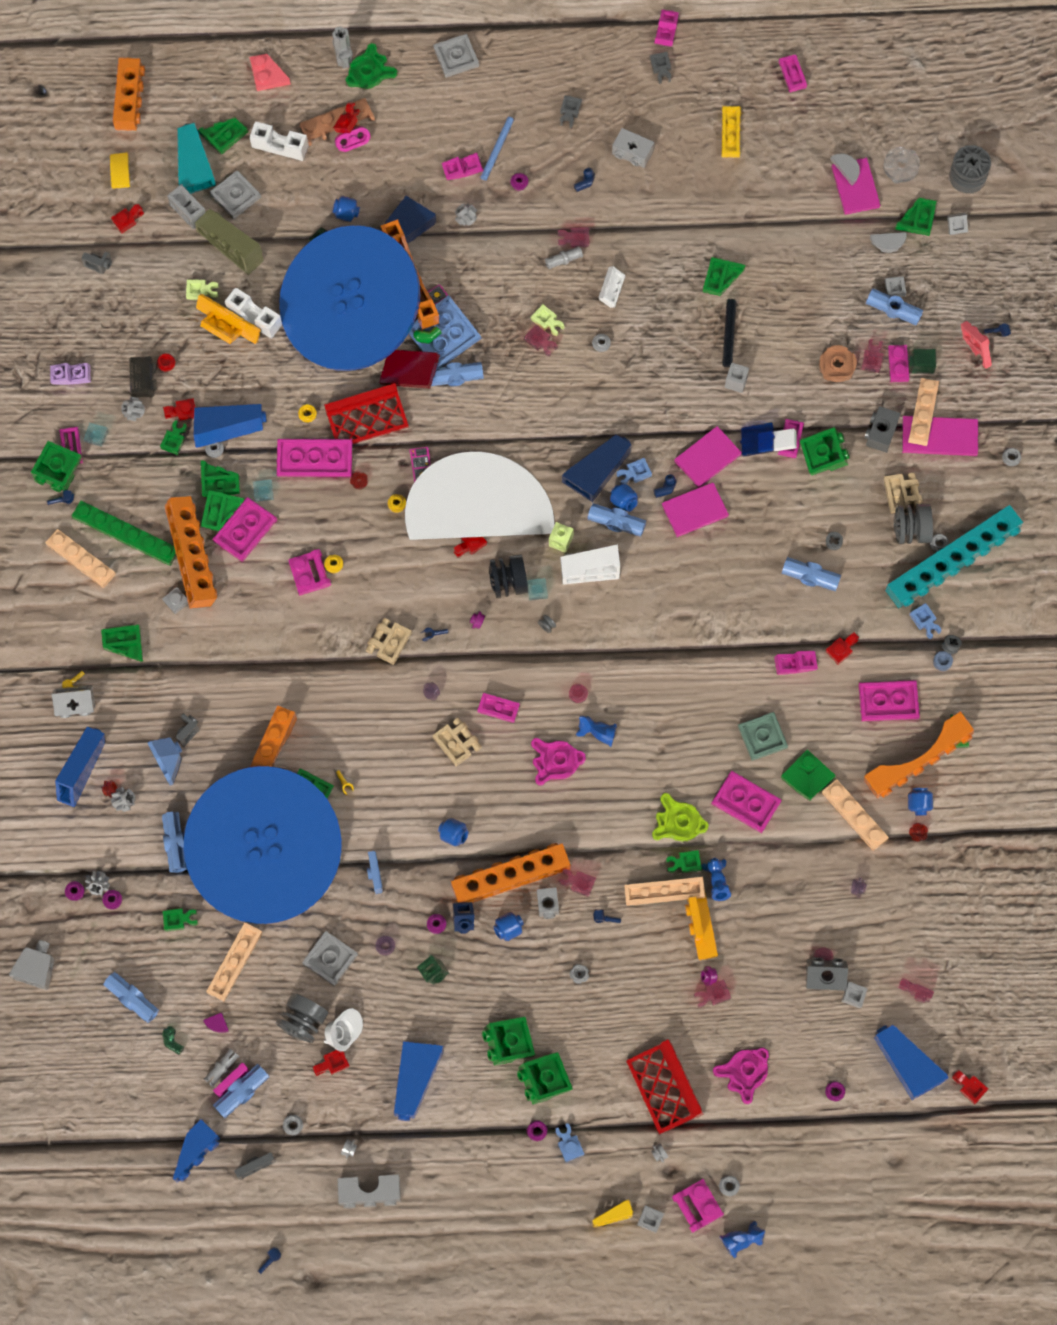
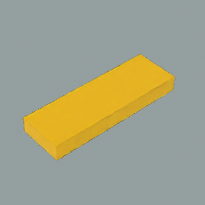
(730, 131)

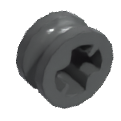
(835, 535)
(546, 623)
(954, 648)

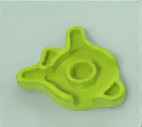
(679, 821)

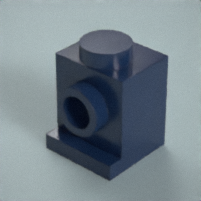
(463, 921)

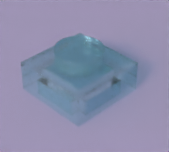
(95, 434)
(263, 490)
(537, 589)

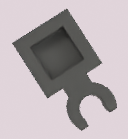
(661, 64)
(569, 109)

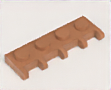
(324, 123)

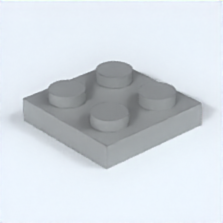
(456, 55)
(235, 194)
(330, 958)

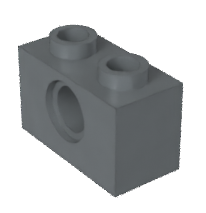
(881, 439)
(835, 981)

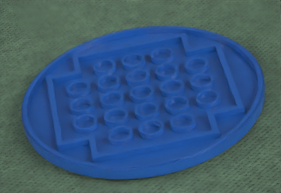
(349, 298)
(262, 845)

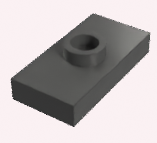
(255, 1164)

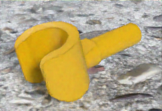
(68, 683)
(344, 783)

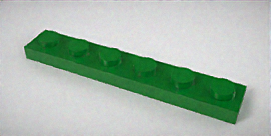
(124, 532)

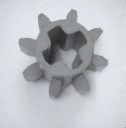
(465, 214)
(133, 408)
(123, 799)
(97, 882)

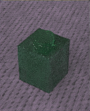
(922, 361)

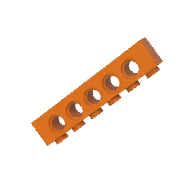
(196, 596)
(521, 878)

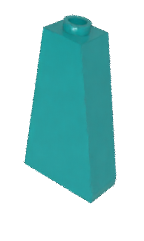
(193, 165)

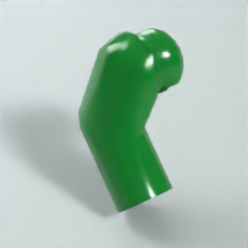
(427, 337)

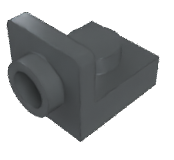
(96, 263)
(187, 732)

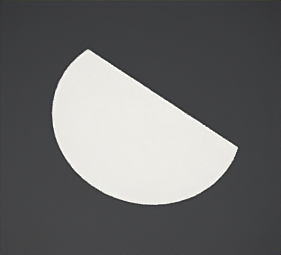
(476, 498)

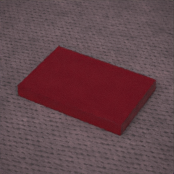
(409, 369)

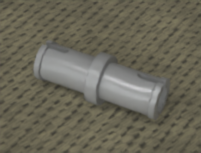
(563, 257)
(221, 1067)

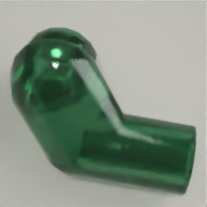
(169, 1040)

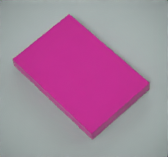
(861, 195)
(707, 457)
(695, 509)
(244, 529)
(888, 700)
(746, 802)

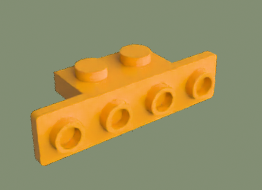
(224, 322)
(701, 927)

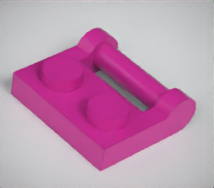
(303, 575)
(703, 1202)

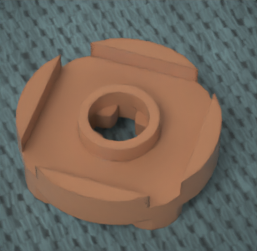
(834, 373)

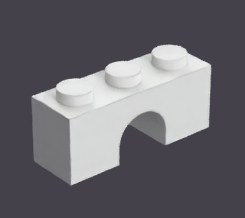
(266, 139)
(265, 318)

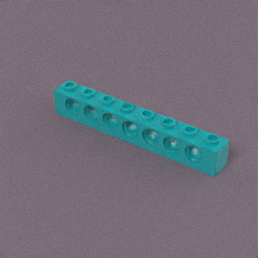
(1006, 517)

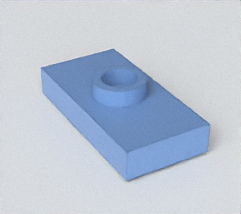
(374, 873)

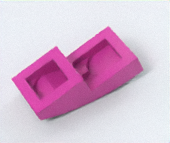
(666, 28)
(464, 167)
(795, 663)

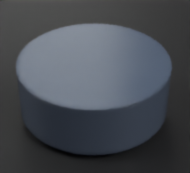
(942, 661)

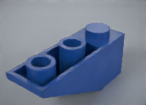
(195, 1146)

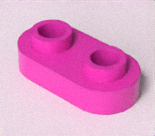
(352, 140)

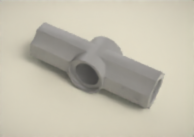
(342, 47)

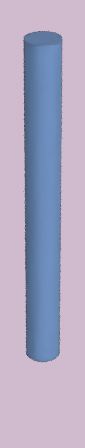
(499, 143)

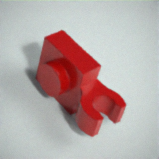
(347, 121)
(125, 220)
(184, 410)
(469, 544)
(841, 649)
(334, 1062)
(972, 1088)

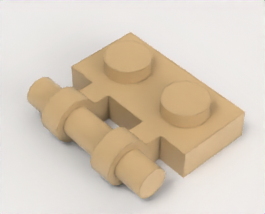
(896, 491)
(393, 644)
(452, 745)

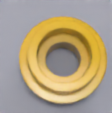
(307, 408)
(396, 508)
(333, 569)

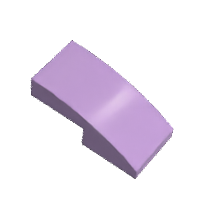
(65, 374)

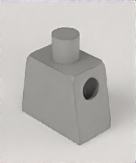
(34, 966)

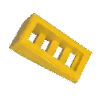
(618, 1213)

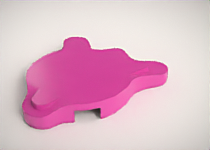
(556, 760)
(746, 1072)

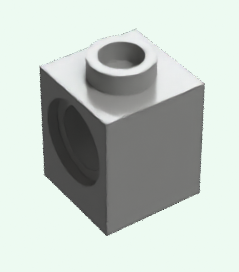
(736, 377)
(547, 894)

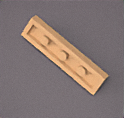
(923, 411)
(80, 558)
(855, 815)
(664, 891)
(234, 962)

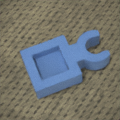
(636, 470)
(924, 618)
(570, 1146)

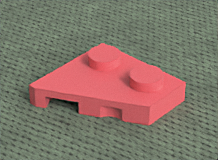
(267, 73)
(977, 342)

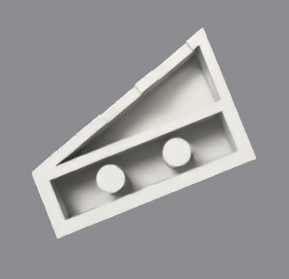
(591, 565)

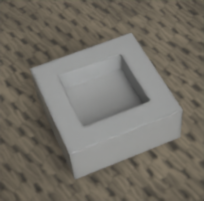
(957, 223)
(895, 286)
(175, 600)
(854, 995)
(650, 1219)

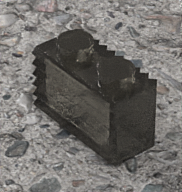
(142, 377)

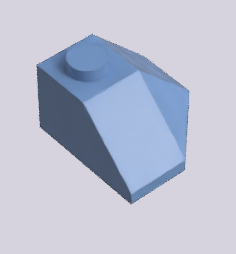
(167, 757)

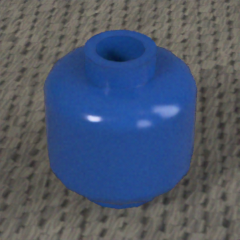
(345, 208)
(624, 497)
(920, 801)
(453, 832)
(508, 926)

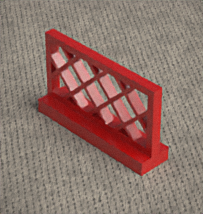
(365, 400)
(680, 1078)

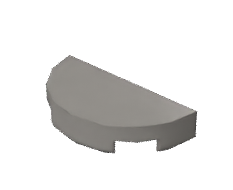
(847, 166)
(888, 242)

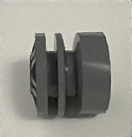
(970, 169)
(917, 523)
(302, 1017)

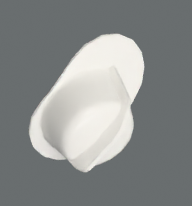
(344, 1030)

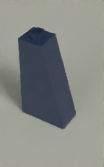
(412, 218)
(597, 468)

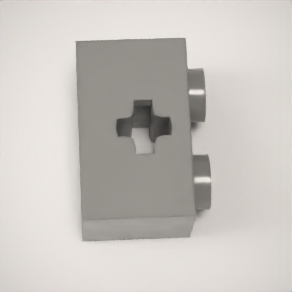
(632, 148)
(81, 695)

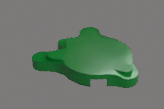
(369, 69)

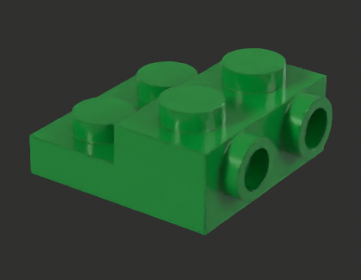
(825, 451)
(56, 467)
(508, 1041)
(544, 1078)

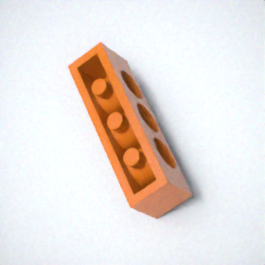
(126, 69)

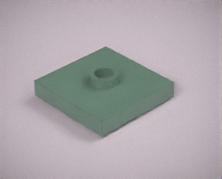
(762, 736)

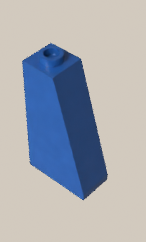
(226, 422)
(79, 766)
(910, 1064)
(415, 1075)

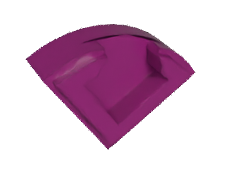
(216, 1023)

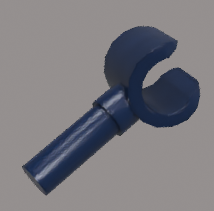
(1003, 328)
(66, 498)
(431, 633)
(599, 917)
(274, 1255)

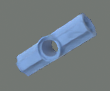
(884, 302)
(456, 374)
(616, 520)
(811, 574)
(174, 841)
(131, 997)
(241, 1091)

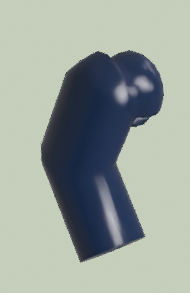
(587, 180)
(668, 487)

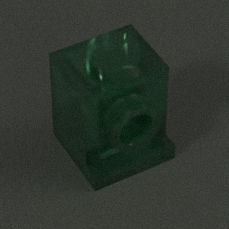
(434, 974)

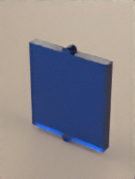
(757, 439)

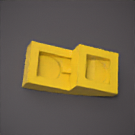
(119, 170)

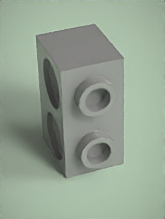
(186, 205)

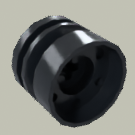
(508, 576)

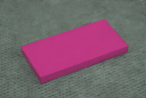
(946, 437)
(314, 457)

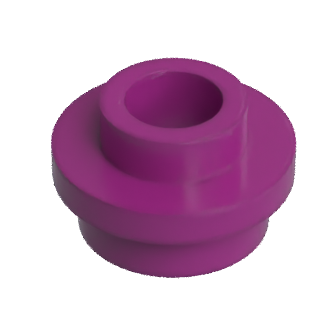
(516, 185)
(477, 620)
(77, 896)
(112, 905)
(439, 929)
(709, 975)
(839, 1086)
(537, 1124)

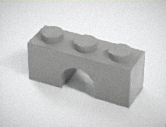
(351, 1195)

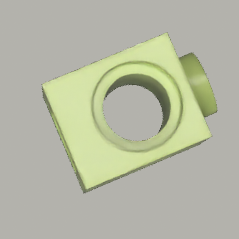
(561, 537)

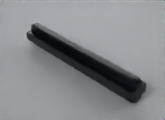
(729, 332)

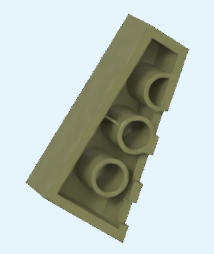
(230, 241)

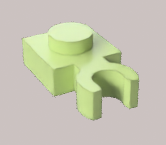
(198, 287)
(546, 318)

